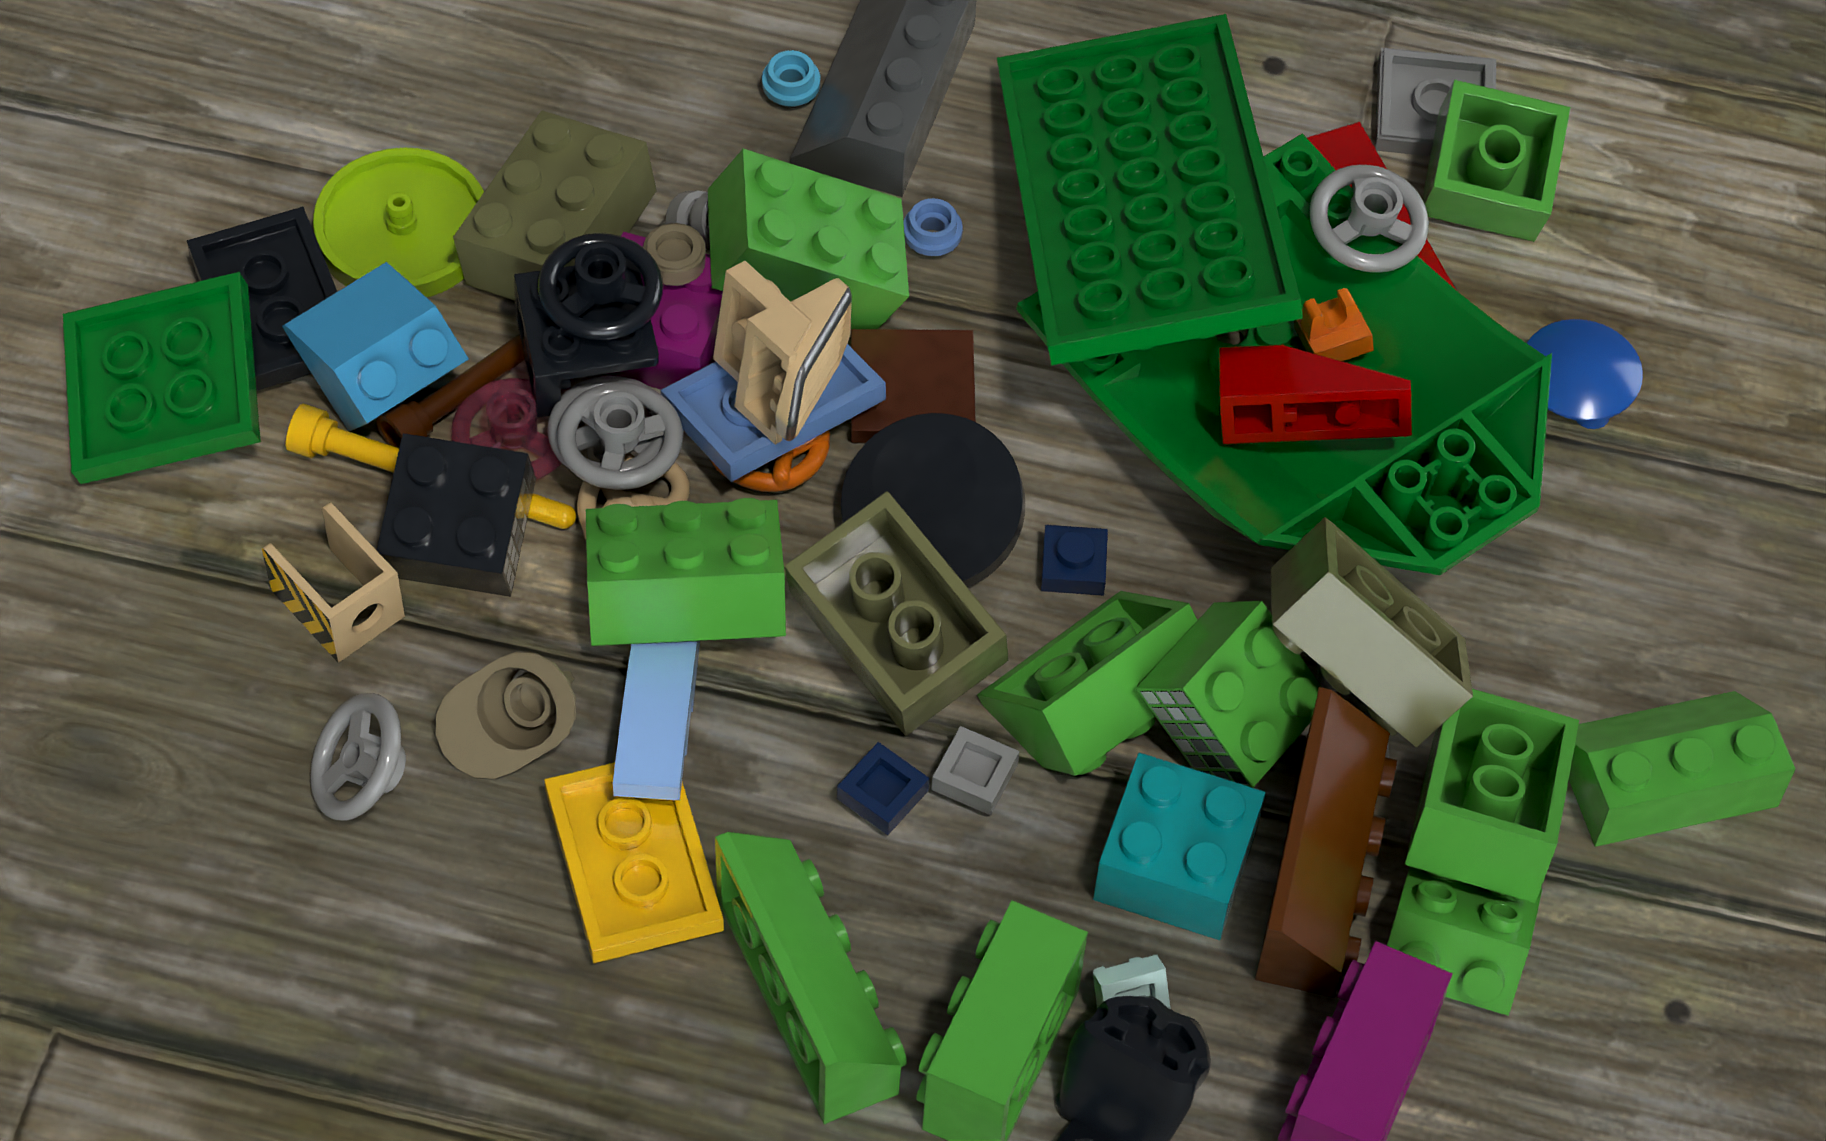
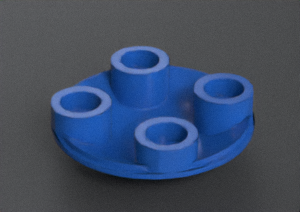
(1591, 370)

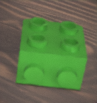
(1467, 933)

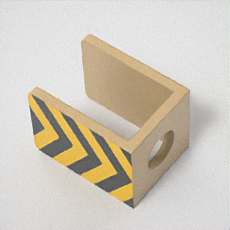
(334, 625)

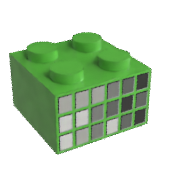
(1232, 693)

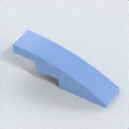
(655, 720)

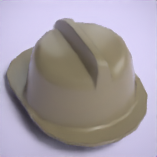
(506, 715)

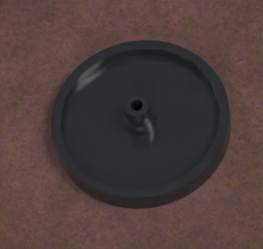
(950, 482)

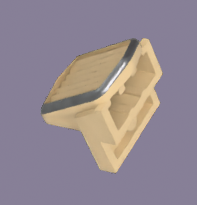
(780, 348)

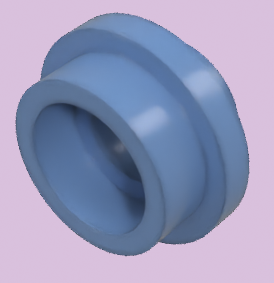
(933, 215)

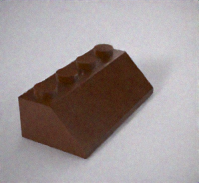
(1326, 849)

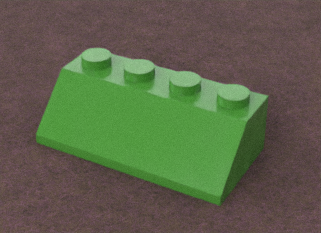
(806, 974)

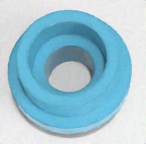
(791, 79)

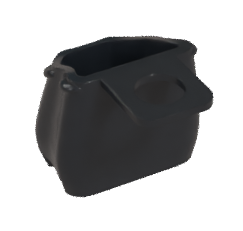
(1132, 1072)

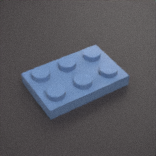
(734, 444)

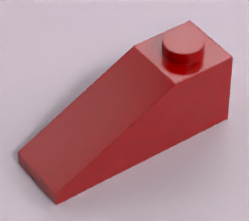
(1303, 396)

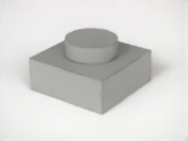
(975, 770)

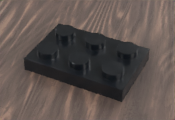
(283, 279)

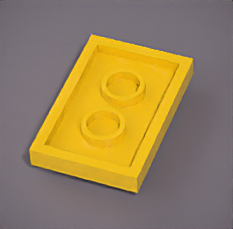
(631, 865)

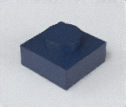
(1074, 560)
(883, 788)

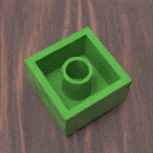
(1495, 160)

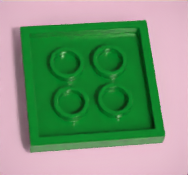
(160, 378)

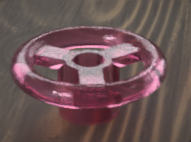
(510, 422)

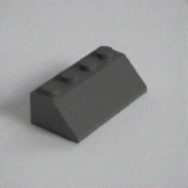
(885, 91)

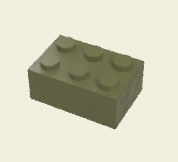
(552, 188)
(897, 613)
(1369, 633)

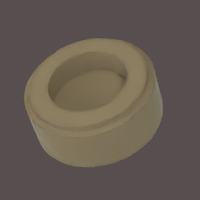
(678, 252)

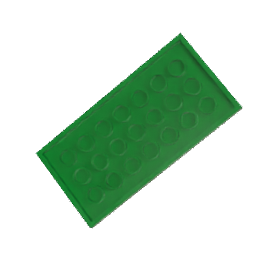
(1145, 191)

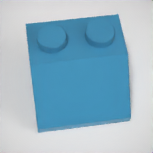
(374, 345)

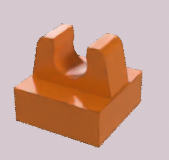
(1334, 328)

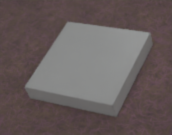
(1412, 91)

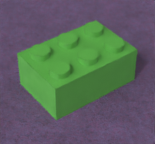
(808, 231)
(685, 572)
(1494, 795)
(1001, 1026)

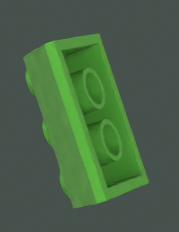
(1080, 688)
(1678, 767)

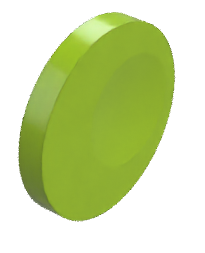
(397, 211)

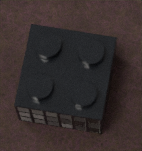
(457, 514)

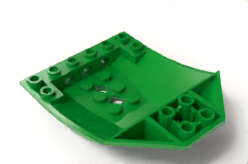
(1401, 499)

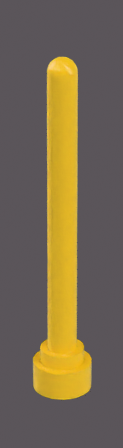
(315, 433)

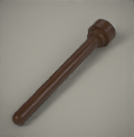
(419, 417)

